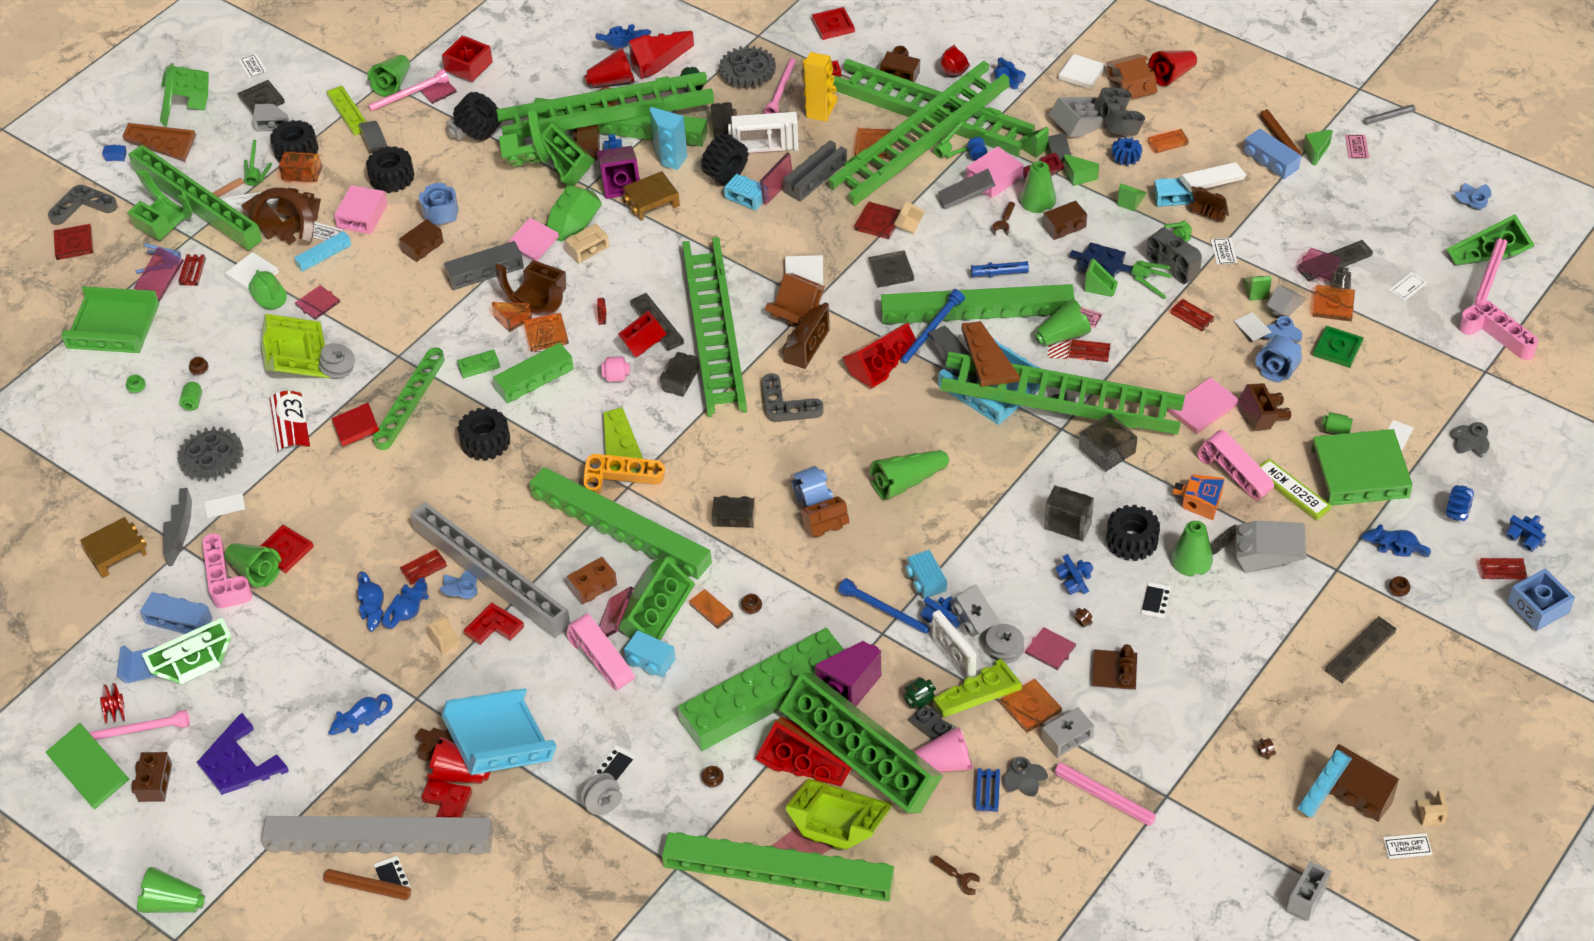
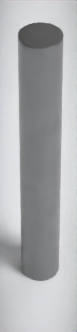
(1389, 114)

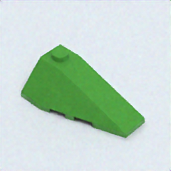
(1481, 245)

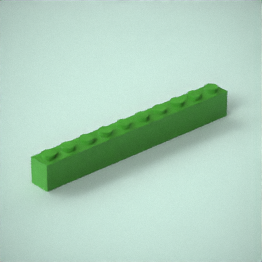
(640, 127)
(202, 201)
(977, 304)
(620, 522)
(778, 866)

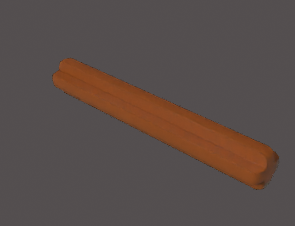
(1277, 130)
(367, 884)

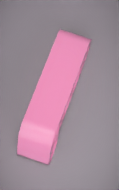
(1500, 327)
(1236, 463)
(223, 590)
(589, 636)

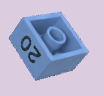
(1541, 599)

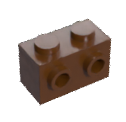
(152, 777)

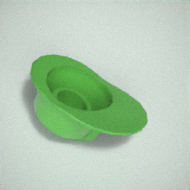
(267, 290)

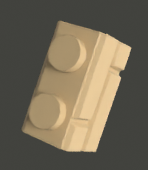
(586, 243)

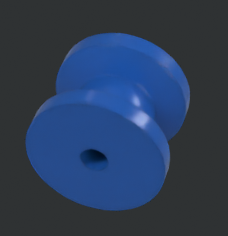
(976, 147)

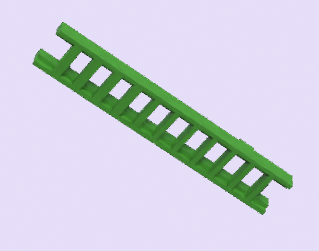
(899, 105)
(609, 114)
(926, 140)
(714, 340)
(1074, 383)

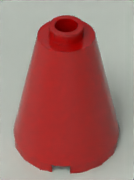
(1171, 65)
(610, 70)
(450, 767)

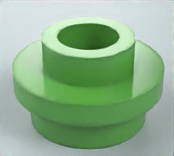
(135, 383)

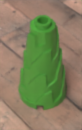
(902, 472)

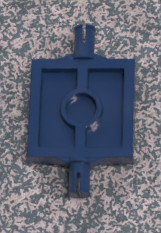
(1107, 257)

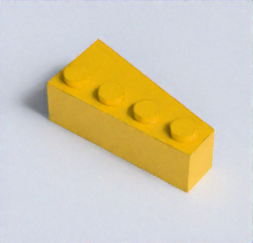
(819, 86)

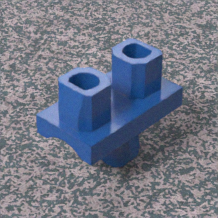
(1008, 68)
(1529, 528)
(1082, 570)
(945, 608)

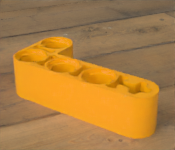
(624, 473)

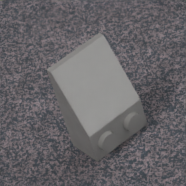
(1077, 115)
(1269, 544)

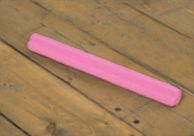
(1490, 272)
(1105, 794)

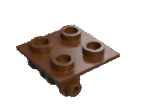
(1205, 200)
(1115, 668)

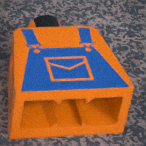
(1201, 494)

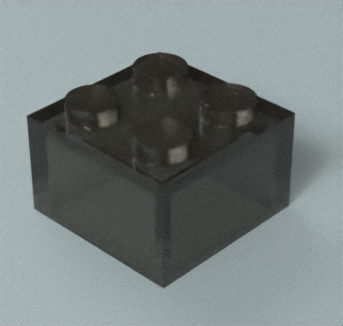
(1107, 442)
(1068, 513)

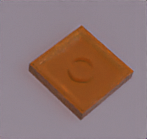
(867, 137)
(1333, 303)
(545, 331)
(1031, 706)

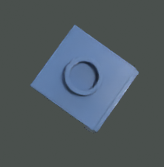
(132, 665)

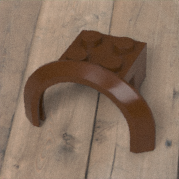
(290, 203)
(541, 287)

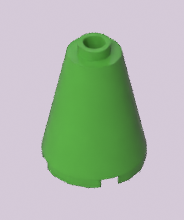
(388, 75)
(1038, 189)
(1063, 325)
(1193, 550)
(254, 563)
(168, 894)

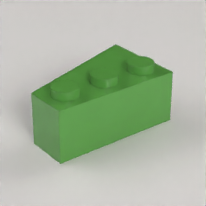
(567, 155)

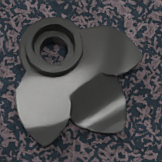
(1470, 440)
(1026, 779)

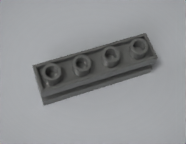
(814, 171)
(481, 265)

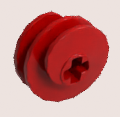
(112, 702)

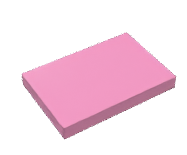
(1205, 405)

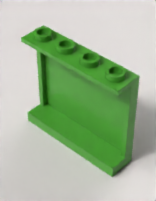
(112, 320)
(1362, 467)

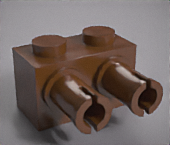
(1261, 406)

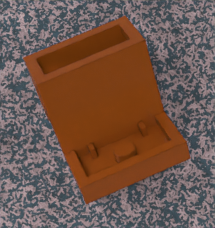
(1133, 75)
(795, 298)

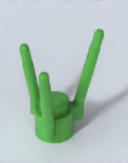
(944, 147)
(252, 175)
(1181, 230)
(1143, 270)

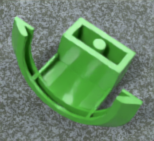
(184, 83)
(515, 149)
(160, 216)

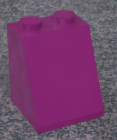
(617, 169)
(852, 671)

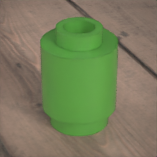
(190, 396)
(1337, 423)

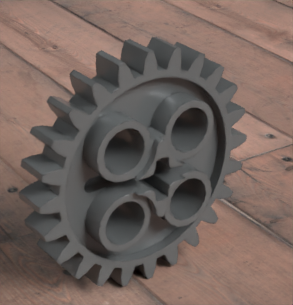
(747, 66)
(210, 454)

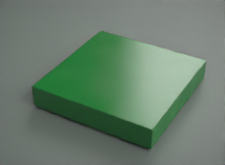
(1338, 346)

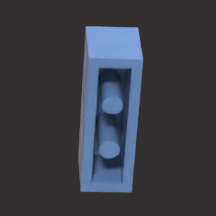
(1272, 153)
(174, 613)

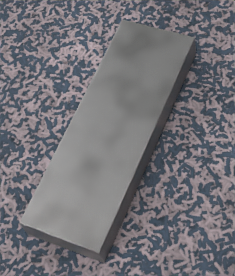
(966, 188)

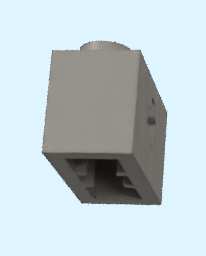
(973, 600)
(1067, 732)
(1309, 890)

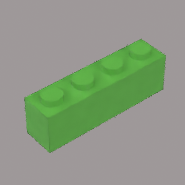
(533, 373)

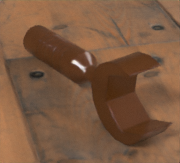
(1003, 224)
(952, 871)

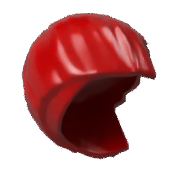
(953, 61)

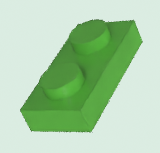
(478, 363)

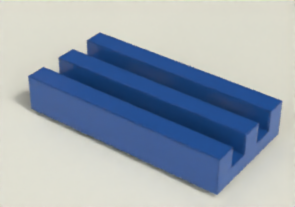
(988, 774)

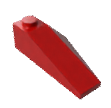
(654, 53)
(877, 358)
(797, 752)

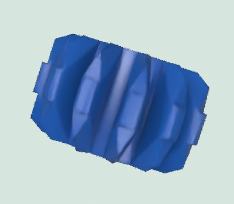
(1126, 151)
(1460, 502)

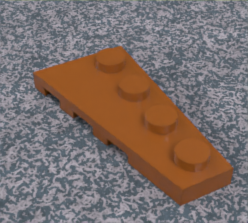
(164, 140)
(987, 357)

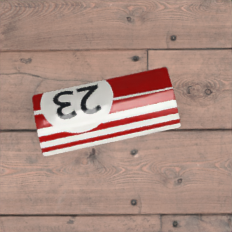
(288, 419)

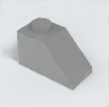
(268, 117)
(1285, 301)

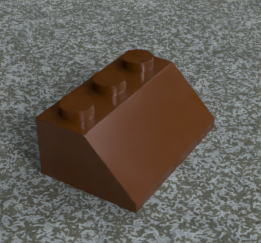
(807, 336)
(1365, 786)

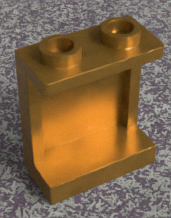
(649, 194)
(112, 544)

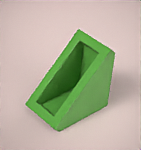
(1035, 142)
(1316, 144)
(1080, 170)
(1130, 197)
(1099, 280)
(1257, 287)

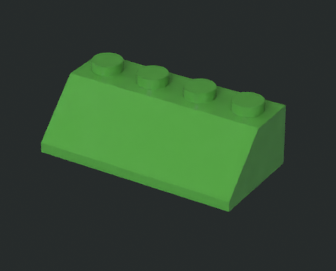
(656, 599)

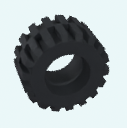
(476, 116)
(293, 137)
(724, 158)
(390, 169)
(488, 444)
(1132, 545)

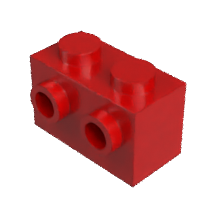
(642, 334)

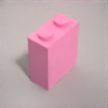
(1003, 168)
(361, 209)

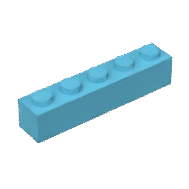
(322, 251)
(1324, 783)

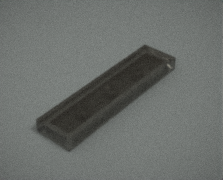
(1350, 254)
(643, 304)
(1360, 649)

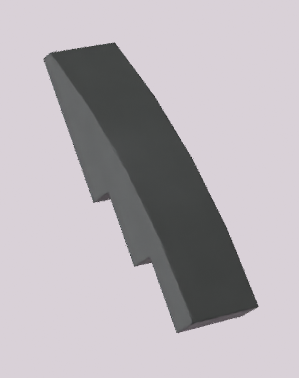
(947, 342)
(176, 530)

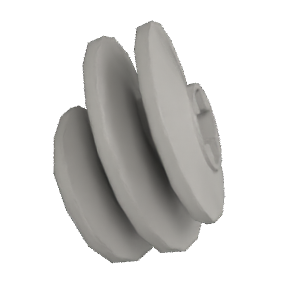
(336, 360)
(1005, 642)
(601, 794)

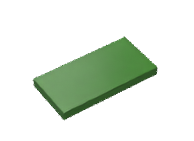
(87, 765)

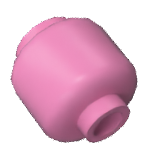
(615, 369)

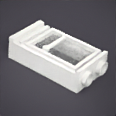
(766, 131)

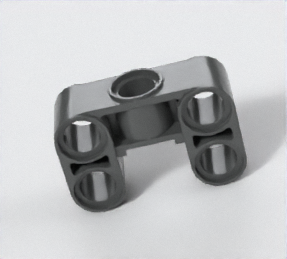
(1112, 107)
(1185, 256)

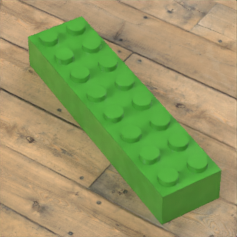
(753, 692)
(861, 743)

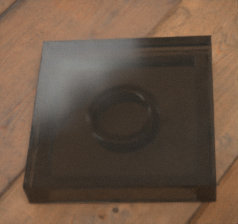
(260, 94)
(891, 268)

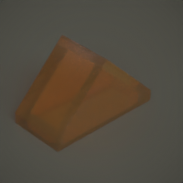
(511, 314)

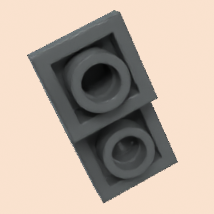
(372, 135)
(1059, 144)
(930, 723)

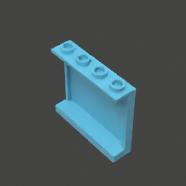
(992, 409)
(496, 731)

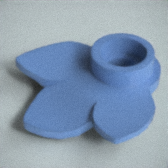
(1474, 197)
(1284, 327)
(463, 587)

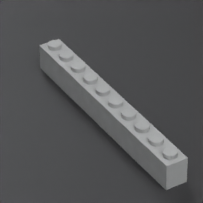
(490, 569)
(378, 834)

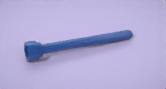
(955, 298)
(848, 588)

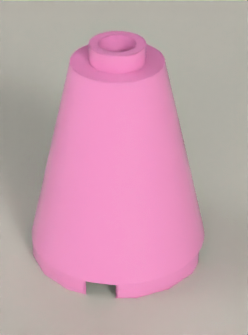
(947, 752)

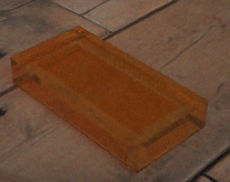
(1168, 141)
(711, 609)

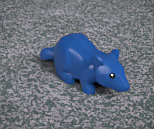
(619, 37)
(1400, 541)
(371, 600)
(406, 605)
(362, 712)

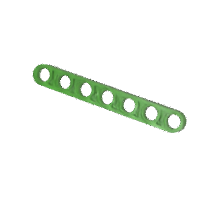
(409, 406)

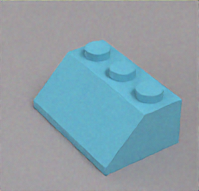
(668, 137)

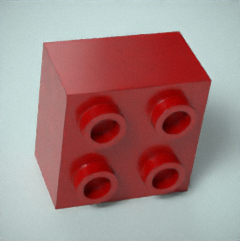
(467, 58)

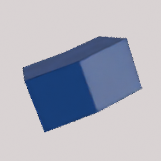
(114, 152)

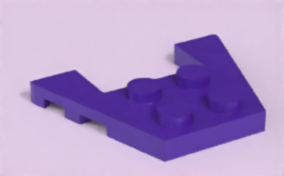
(230, 766)

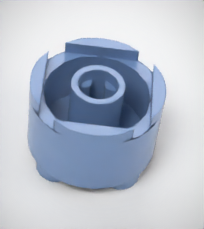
(439, 203)
(1279, 358)
(810, 486)

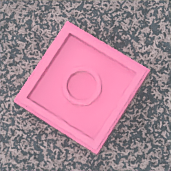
(534, 239)

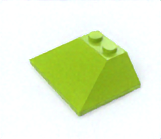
(292, 345)
(835, 814)

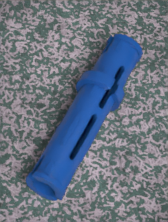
(999, 269)

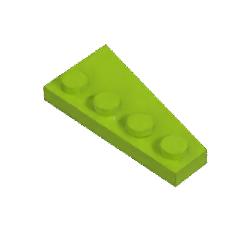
(619, 437)
(987, 686)

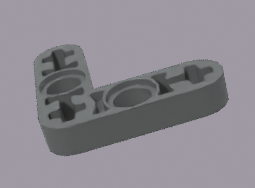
(60, 213)
(780, 405)

